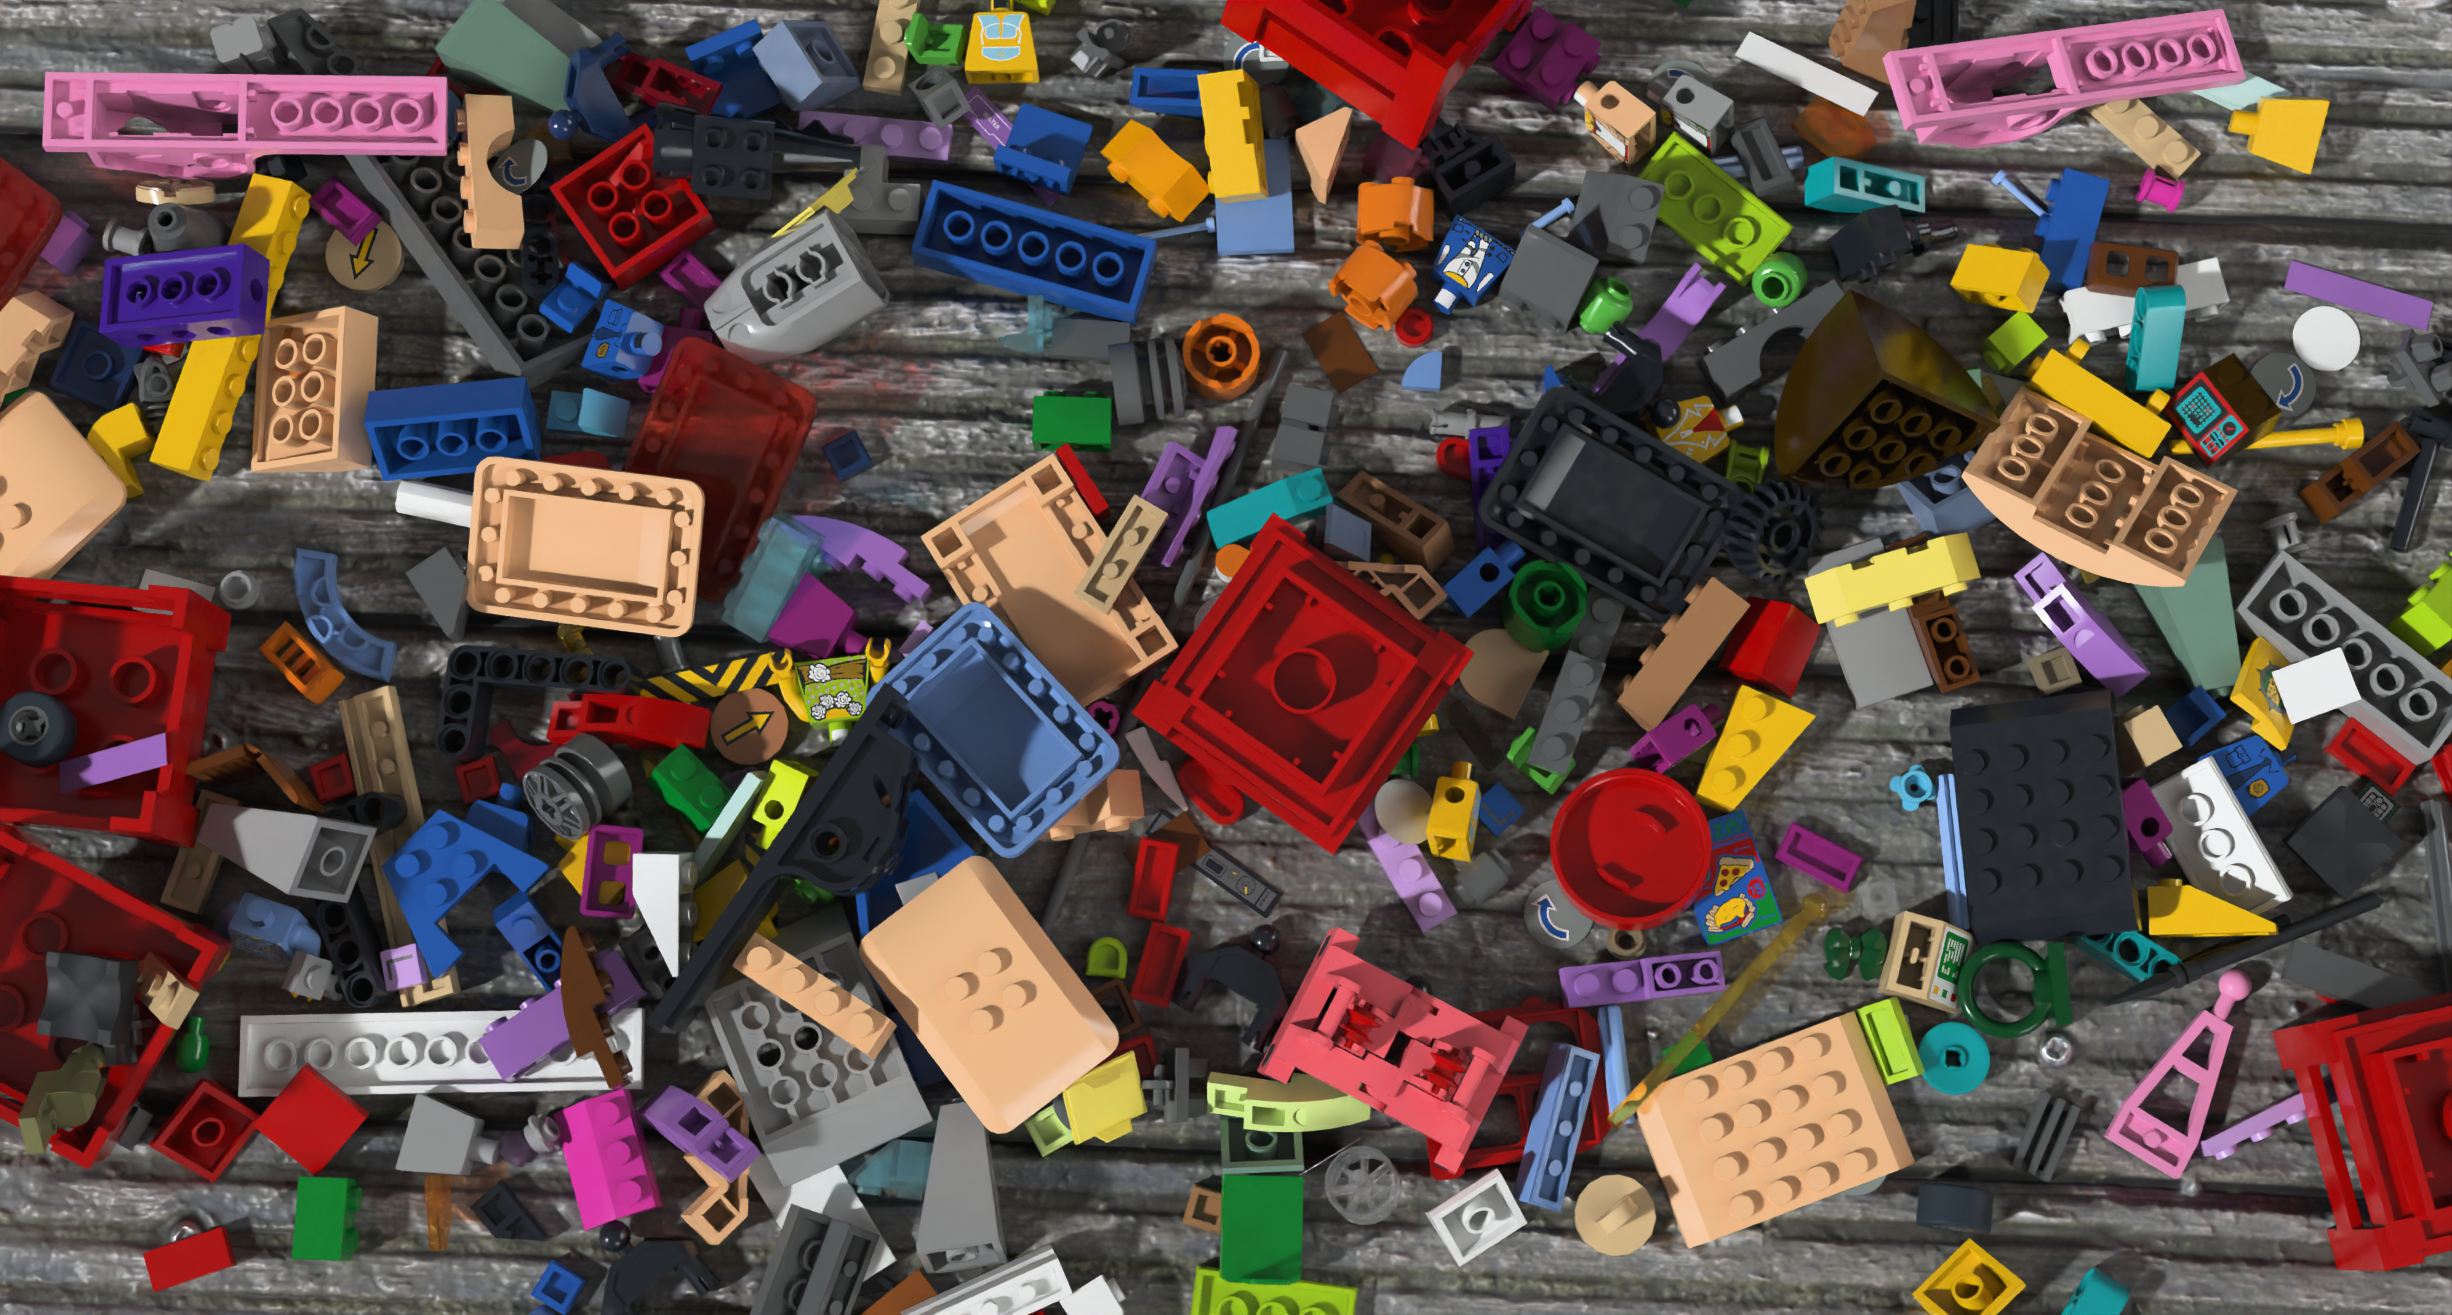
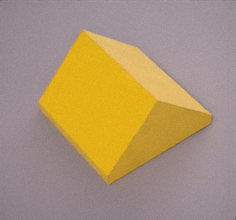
(1969, 1284)

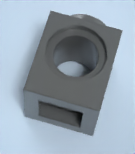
(940, 96)

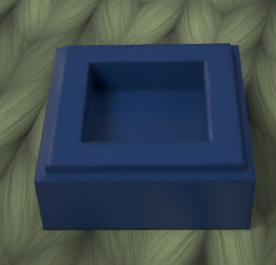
(847, 456)

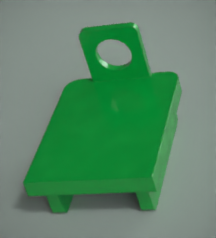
(1261, 1229)

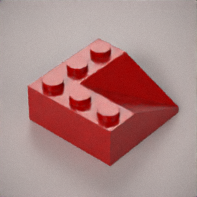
(627, 214)

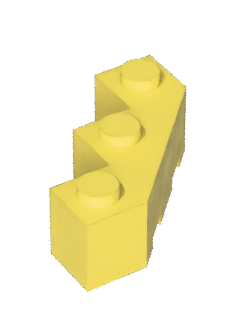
(1893, 579)

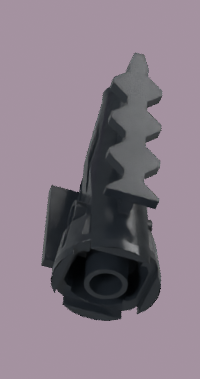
(741, 154)

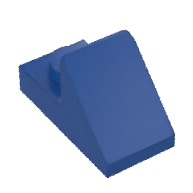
(576, 295)

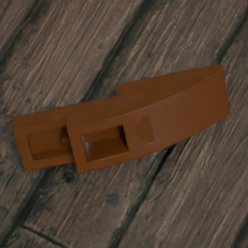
(1940, 634)
(583, 994)

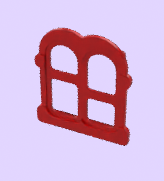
(1523, 1087)

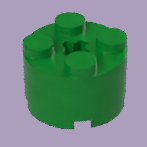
(1525, 610)

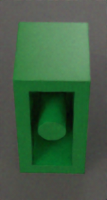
(1079, 421)
(690, 789)
(326, 1218)

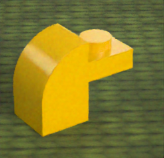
(121, 437)

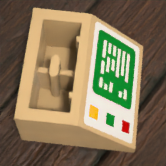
(1925, 961)

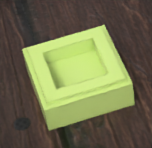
(1048, 1131)

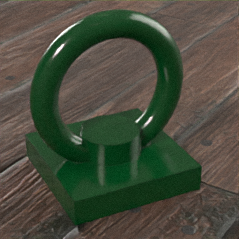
(2048, 988)

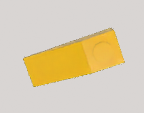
(2189, 912)

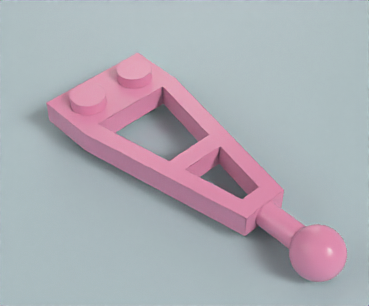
(2150, 1137)

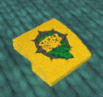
(2259, 695)

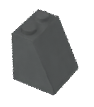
(1615, 216)

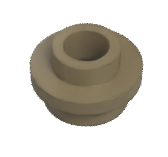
(1621, 954)

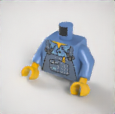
(267, 929)

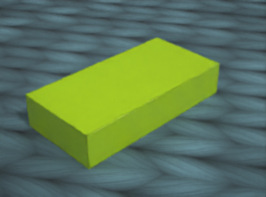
(1890, 1041)

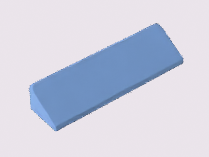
(1556, 1126)

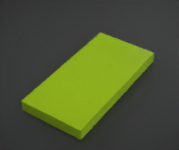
(1714, 210)
(1219, 1297)

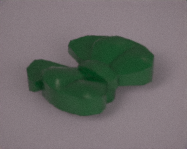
(1868, 948)

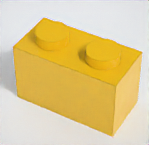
(2000, 277)

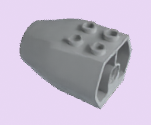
(797, 291)

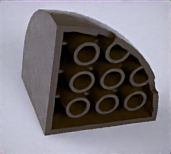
(1874, 402)

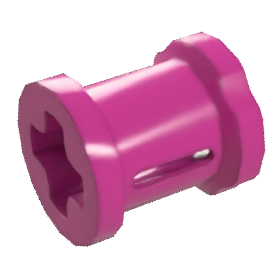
(2160, 190)
(1106, 709)

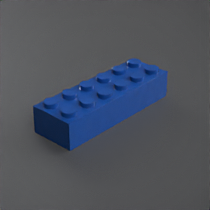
(1034, 252)

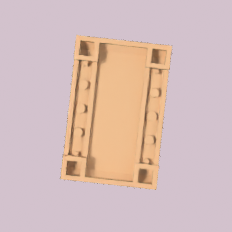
(1024, 559)
(1772, 1130)

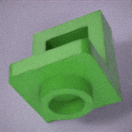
(935, 42)
(1519, 754)

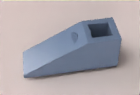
(1343, 535)

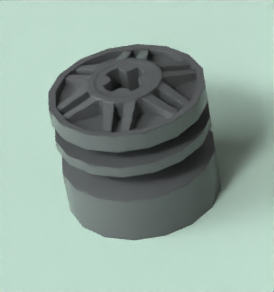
(1147, 381)
(577, 786)

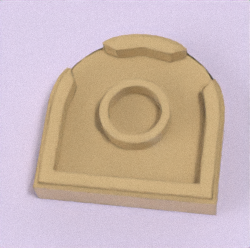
(1500, 671)

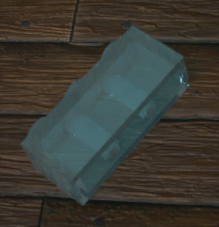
(771, 575)

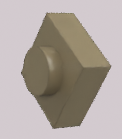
(2054, 671)

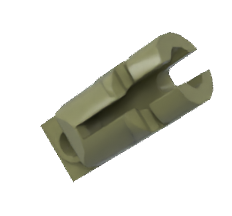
(63, 1097)

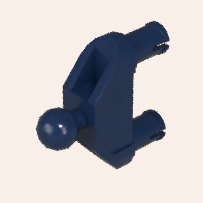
(593, 101)

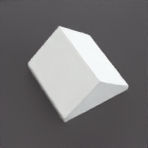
(1477, 1217)

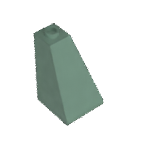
(505, 55)
(2198, 623)

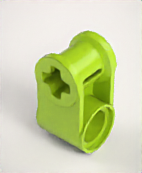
(1745, 465)

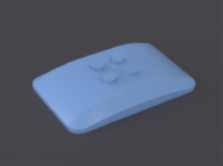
(997, 730)

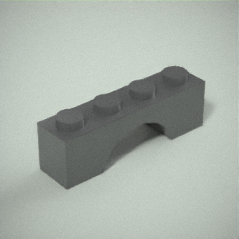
(1735, 366)

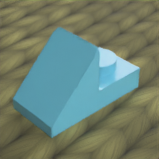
(588, 414)

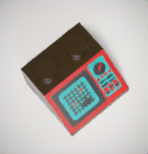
(2222, 411)

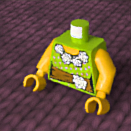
(831, 690)

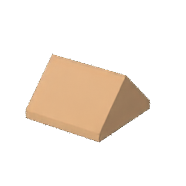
(1321, 148)

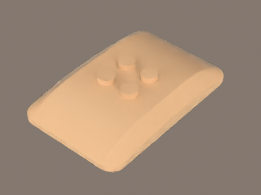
(51, 489)
(585, 546)
(988, 994)

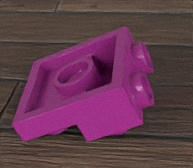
(1548, 58)

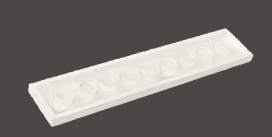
(412, 1054)

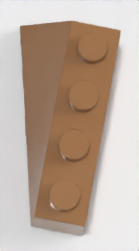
(1868, 32)

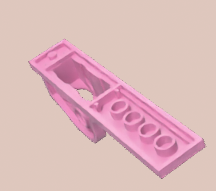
(2086, 63)
(271, 113)

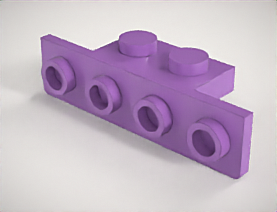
(1180, 487)

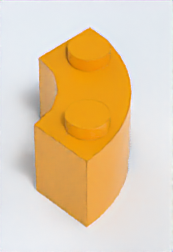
(1155, 171)

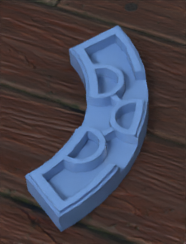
(330, 622)

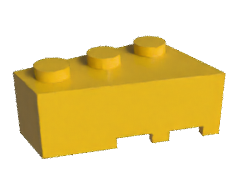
(1233, 136)
(1747, 746)

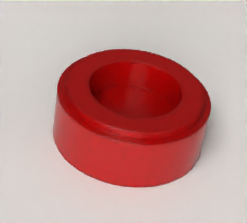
(1414, 328)

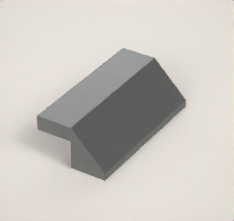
(815, 1266)

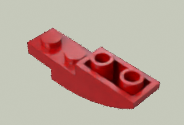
(630, 720)

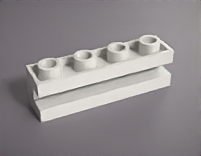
(2103, 315)
(1007, 1290)

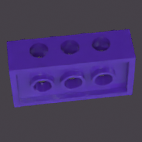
(184, 296)

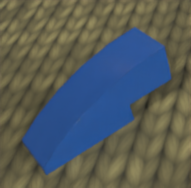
(1167, 91)

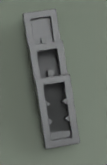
(2347, 979)

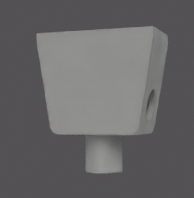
(444, 1139)

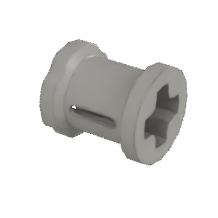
(127, 238)
(2285, 534)

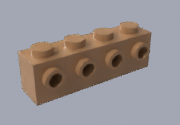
(1681, 655)

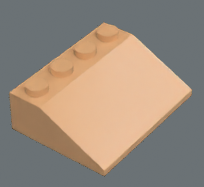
(320, 418)

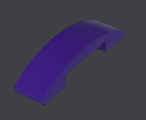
(1486, 453)

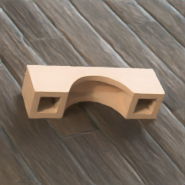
(493, 212)
(815, 995)

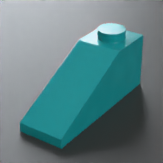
(1858, 186)
(1291, 498)

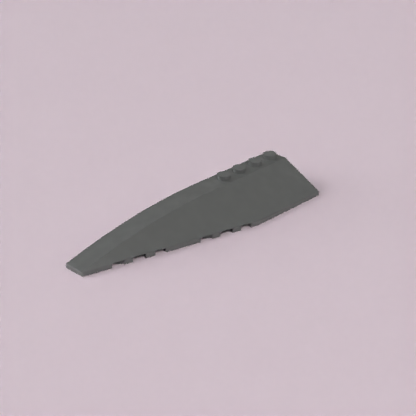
(427, 212)

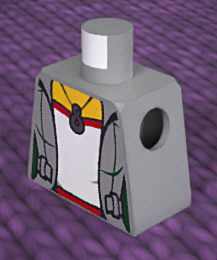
(1694, 112)

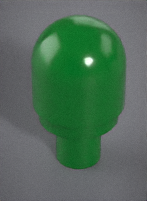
(192, 1047)

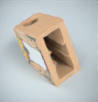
(1618, 121)

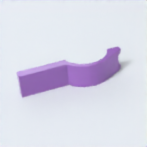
(1672, 322)

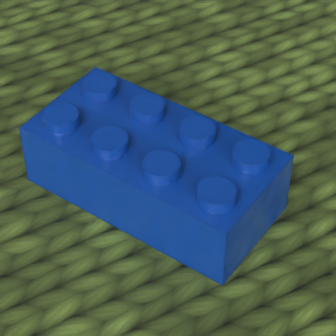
(451, 427)

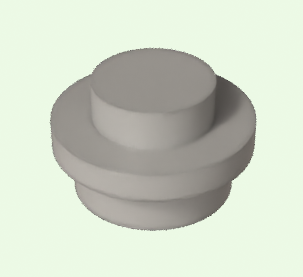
(239, 590)

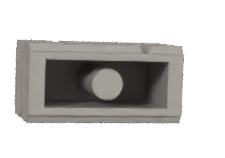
(247, 48)

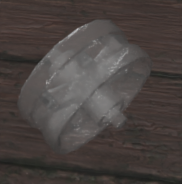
(1363, 1185)

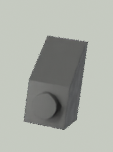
(444, 589)

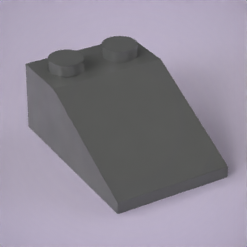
(1547, 279)

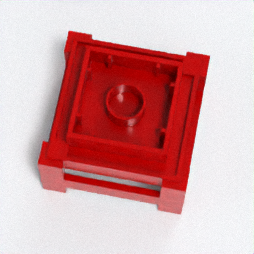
(1379, 54)
(124, 683)
(1303, 685)
(63, 906)
(2398, 1121)

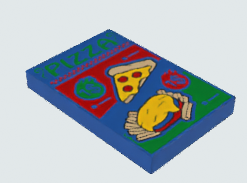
(1737, 889)

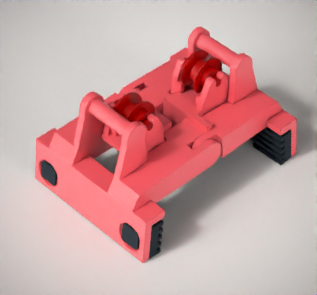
(1368, 1016)

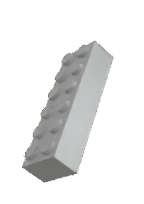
(2302, 616)

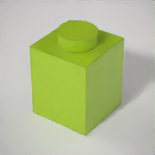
(2012, 343)

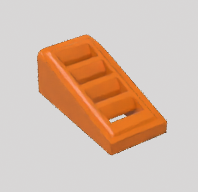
(321, 677)

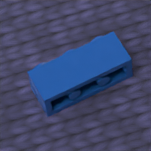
(2069, 227)

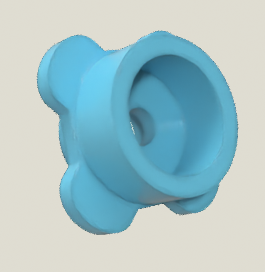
(1924, 791)

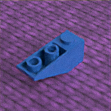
(532, 936)

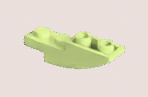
(1279, 1107)

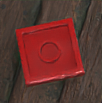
(311, 1119)

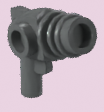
(157, 386)

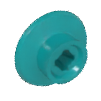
(1972, 1058)

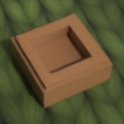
(1204, 1209)

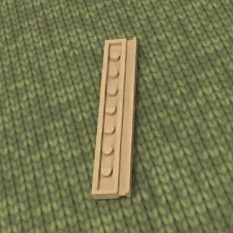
(384, 764)

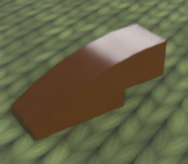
(2359, 472)

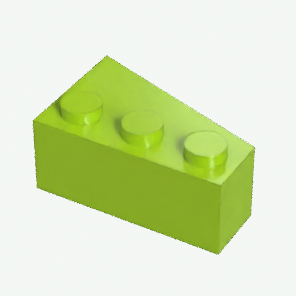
(2427, 617)

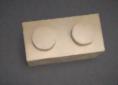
(2144, 738)

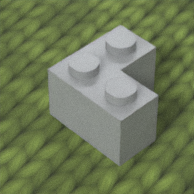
(882, 205)

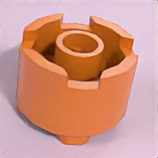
(1395, 214)
(1374, 286)
(1216, 335)

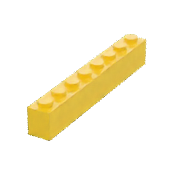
(219, 367)

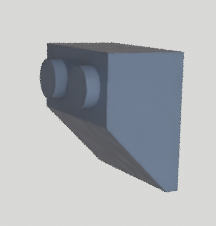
(806, 64)
(1944, 500)

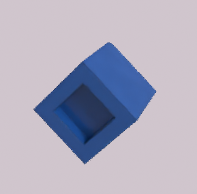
(2193, 716)

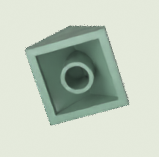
(1258, 1151)

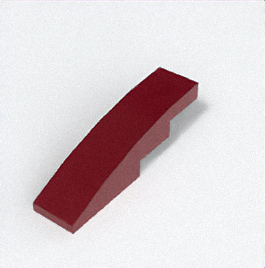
(661, 81)

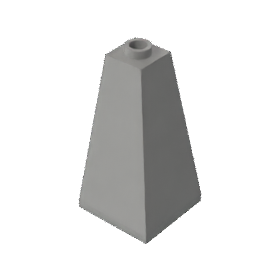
(290, 850)
(961, 1202)

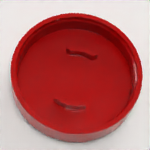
(1630, 849)

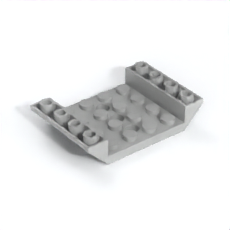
(823, 1100)

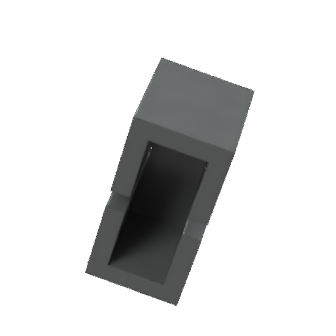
(1303, 429)

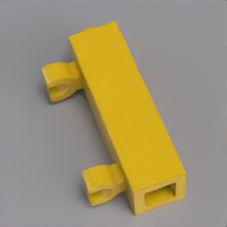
(2113, 414)

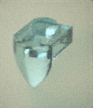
(1038, 322)

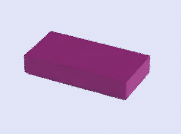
(344, 210)
(691, 279)
(1818, 857)

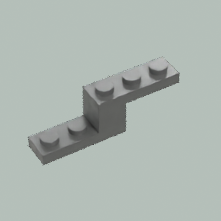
(1576, 683)

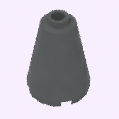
(185, 228)

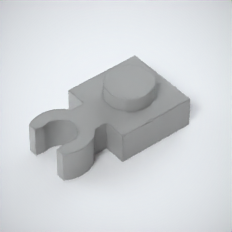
(312, 977)

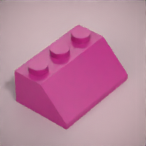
(608, 1159)

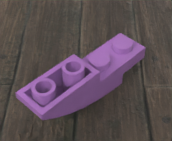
(850, 544)
(2079, 627)
(1642, 979)
(699, 1130)

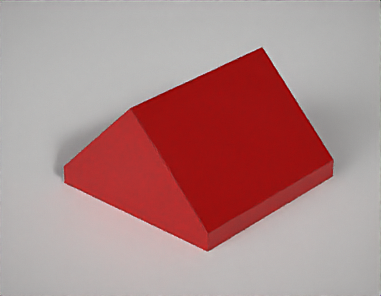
(1770, 645)
(207, 1129)

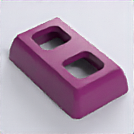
(598, 871)

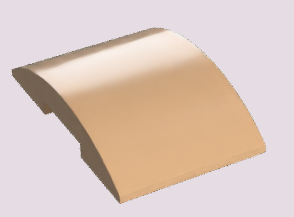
(2094, 498)

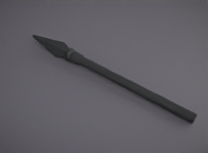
(2185, 973)

